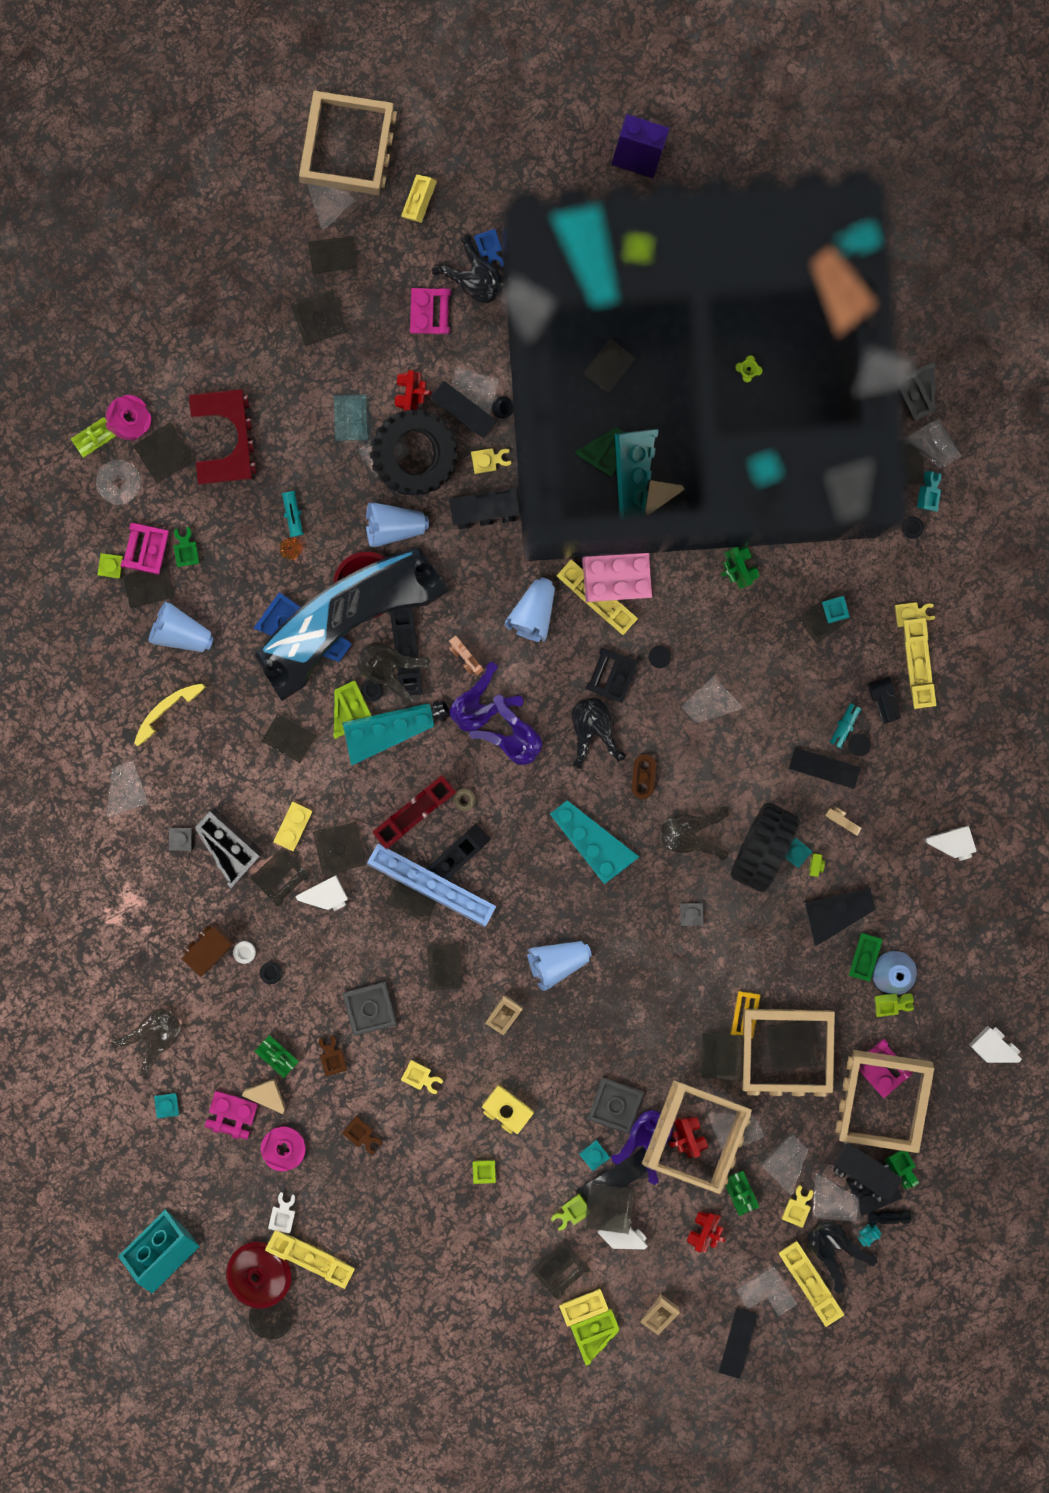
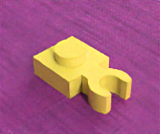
(486, 460)
(911, 611)
(417, 1076)
(796, 1210)

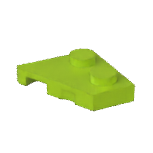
(348, 706)

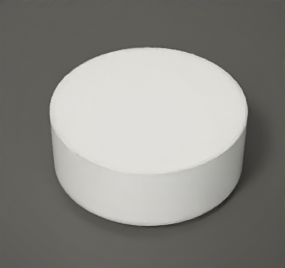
(244, 952)

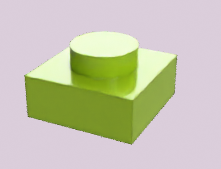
(110, 566)
(816, 865)
(484, 1171)

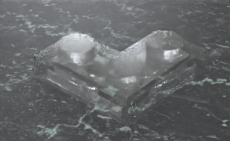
(768, 1286)

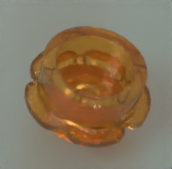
(296, 548)

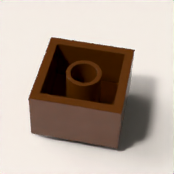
(207, 950)

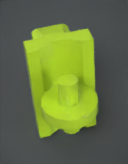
(93, 437)

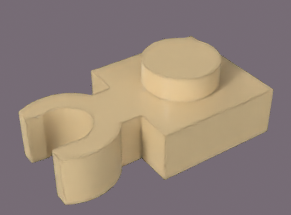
(838, 817)

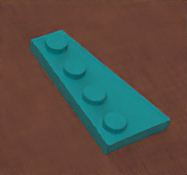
(587, 246)
(633, 461)
(379, 732)
(597, 846)

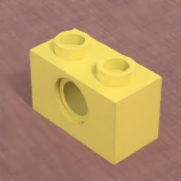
(501, 1097)

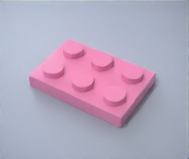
(617, 577)

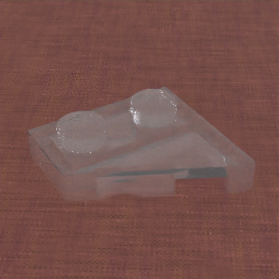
(786, 1162)

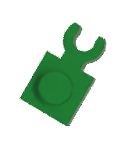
(185, 552)

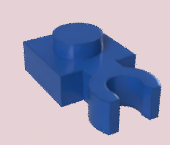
(488, 245)

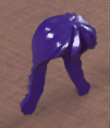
(468, 712)
(522, 745)
(641, 1136)

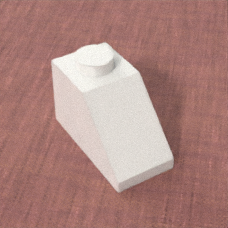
(954, 842)
(325, 895)

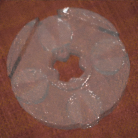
(108, 474)

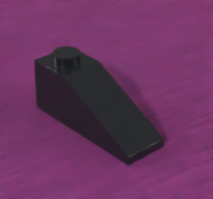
(824, 768)
(459, 852)

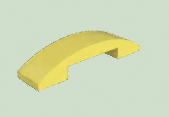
(611, 611)
(919, 663)
(146, 729)
(310, 1258)
(811, 1283)

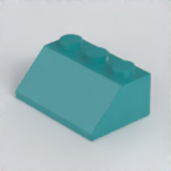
(158, 1252)

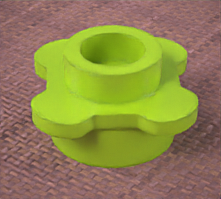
(635, 242)
(748, 375)

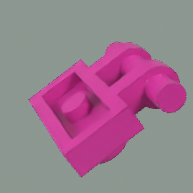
(233, 1108)

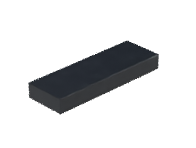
(463, 409)
(737, 1343)

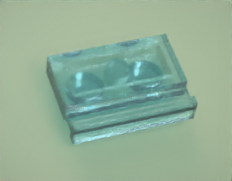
(350, 418)

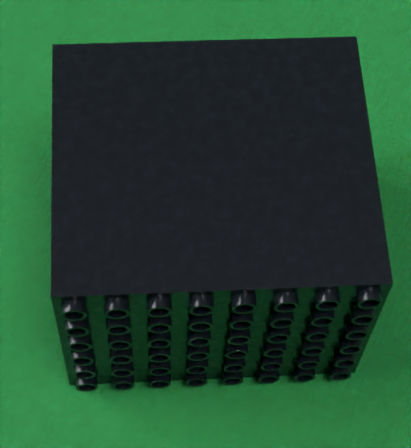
(719, 286)

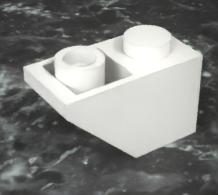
(993, 1049)
(633, 1240)

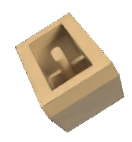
(661, 493)
(504, 1015)
(266, 1095)
(660, 1314)

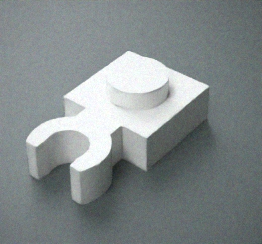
(282, 1217)

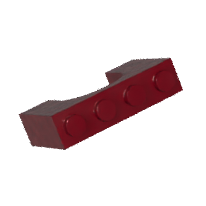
(233, 407)
(414, 811)

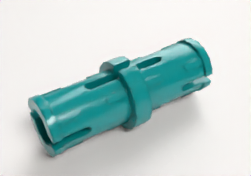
(294, 529)
(845, 725)

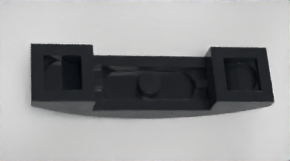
(406, 645)
(620, 1174)

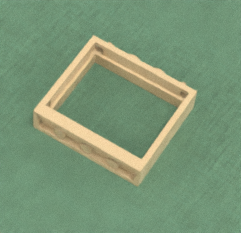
(339, 182)
(786, 1014)
(858, 1057)
(664, 1125)

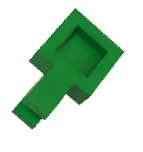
(902, 1165)

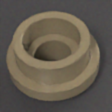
(464, 807)

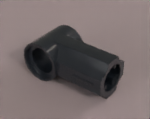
(883, 694)

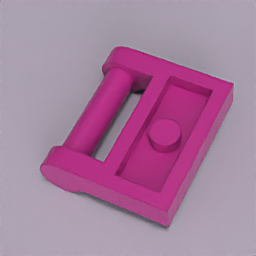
(422, 311)
(151, 551)
(881, 1077)

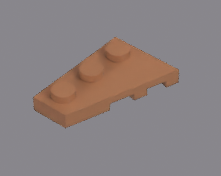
(841, 290)

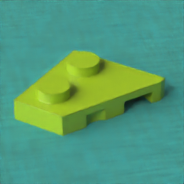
(594, 1334)

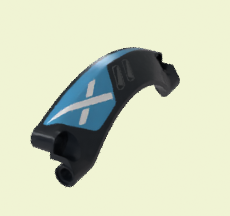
(371, 591)

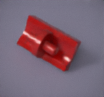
(414, 393)
(685, 1139)
(702, 1241)

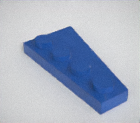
(280, 611)

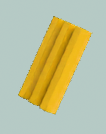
(737, 1010)

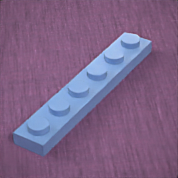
(431, 885)

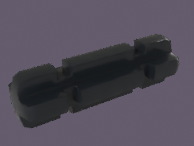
(889, 1217)

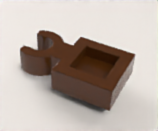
(332, 1060)
(359, 1132)

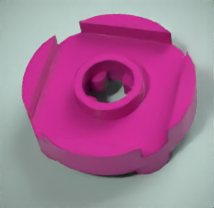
(119, 426)
(294, 1142)

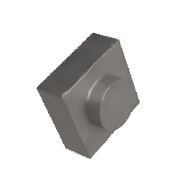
(180, 839)
(691, 914)

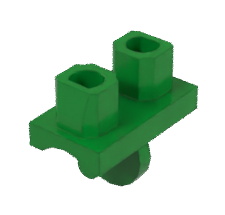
(736, 567)
(276, 1056)
(741, 1193)

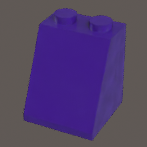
(640, 146)

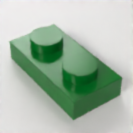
(865, 957)

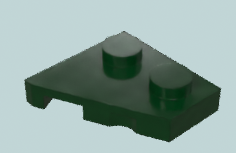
(601, 452)

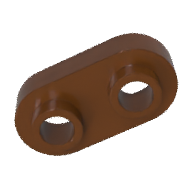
(643, 776)

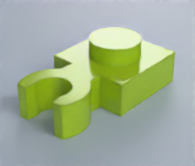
(890, 1004)
(573, 1210)

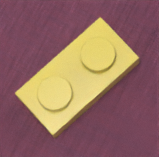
(418, 198)
(293, 826)
(583, 1307)

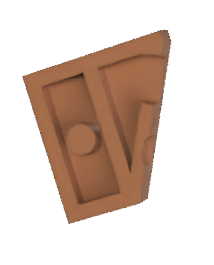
(470, 664)

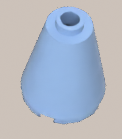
(393, 524)
(533, 611)
(179, 630)
(557, 962)
(886, 969)

